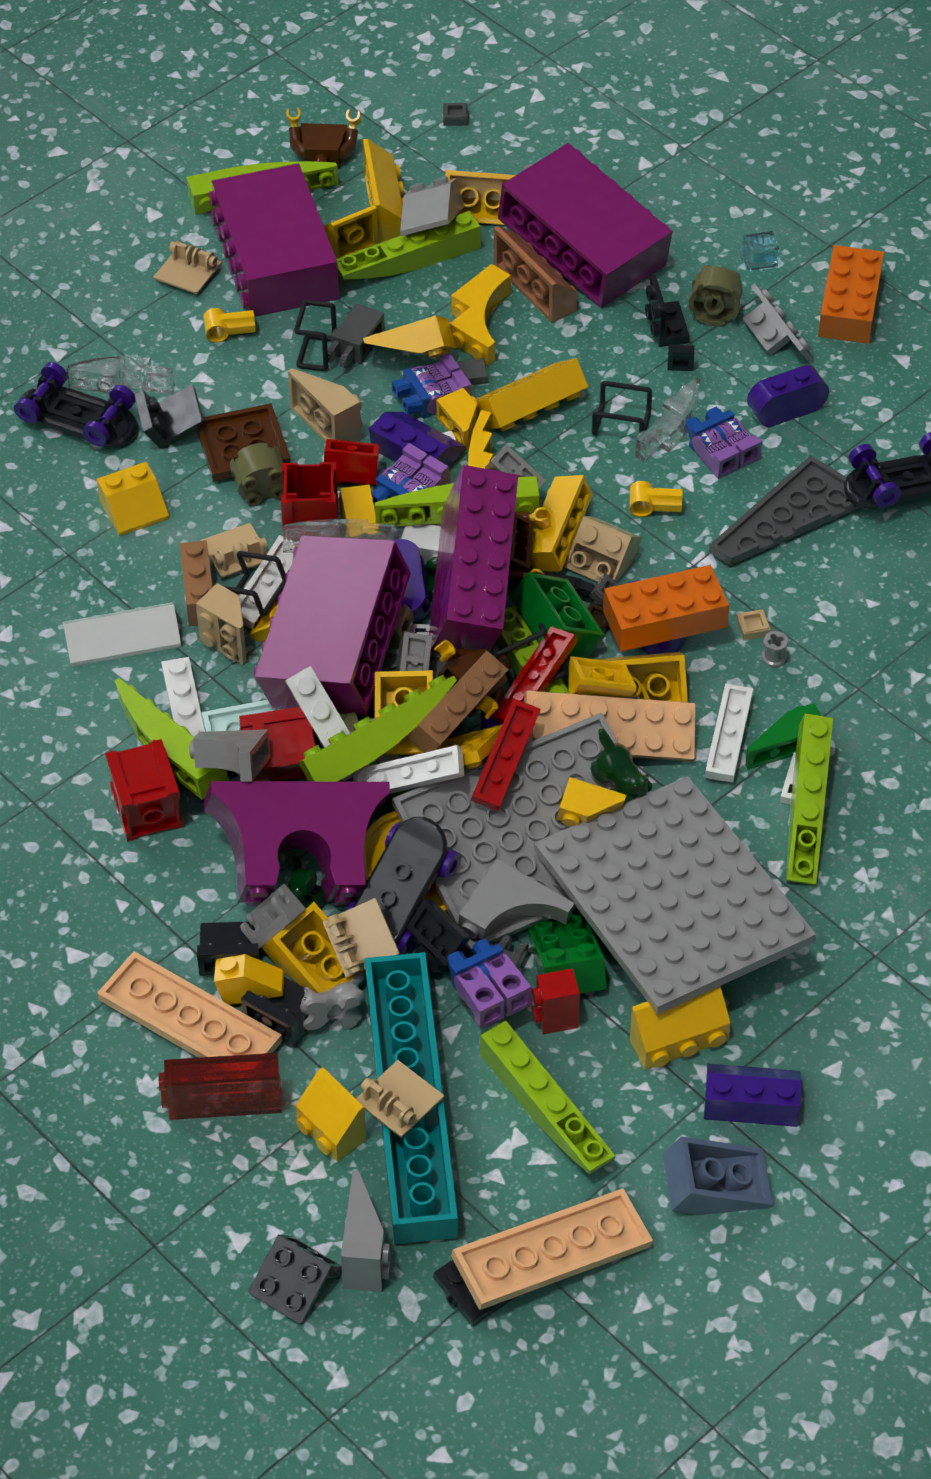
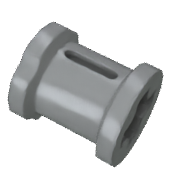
(771, 651)

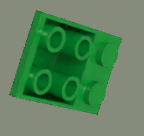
(566, 947)

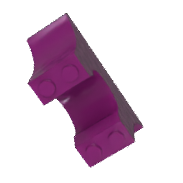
(305, 815)

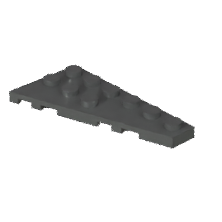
(796, 505)

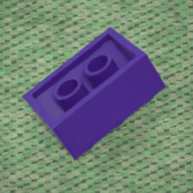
(398, 429)
(752, 1095)

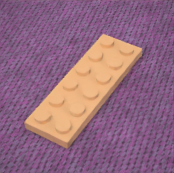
(643, 726)
(184, 1012)
(551, 1248)

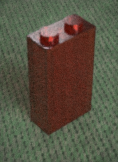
(221, 1086)

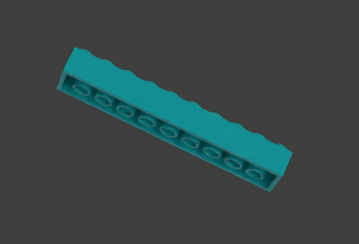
(419, 1161)

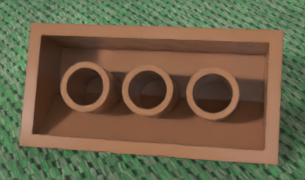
(533, 275)

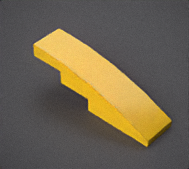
(481, 442)

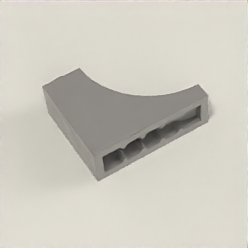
(235, 751)
(507, 896)

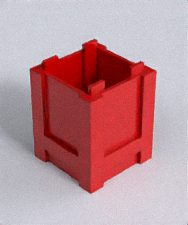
(309, 492)
(288, 740)
(144, 790)

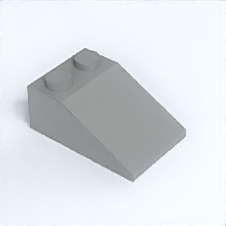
(430, 205)
(363, 1251)

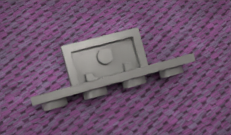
(771, 329)

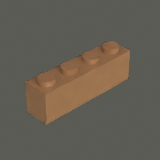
(458, 703)

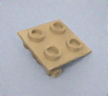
(188, 267)
(225, 545)
(360, 935)
(398, 1098)

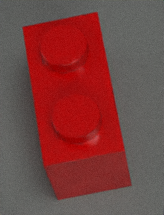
(355, 460)
(556, 1001)

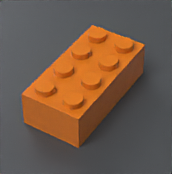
(851, 294)
(665, 608)

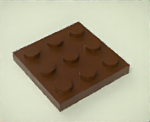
(231, 431)

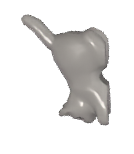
(336, 1003)

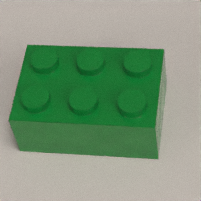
(557, 605)

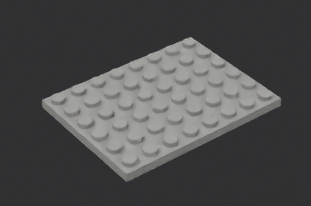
(523, 818)
(674, 894)

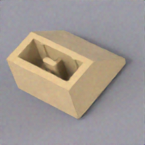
(602, 549)
(222, 623)

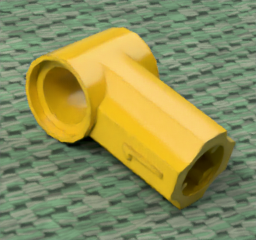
(221, 324)
(645, 499)

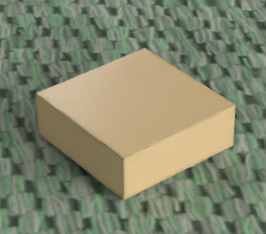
(753, 624)

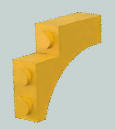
(472, 308)

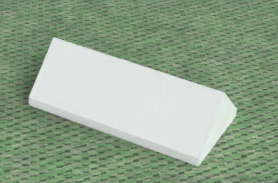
(121, 634)

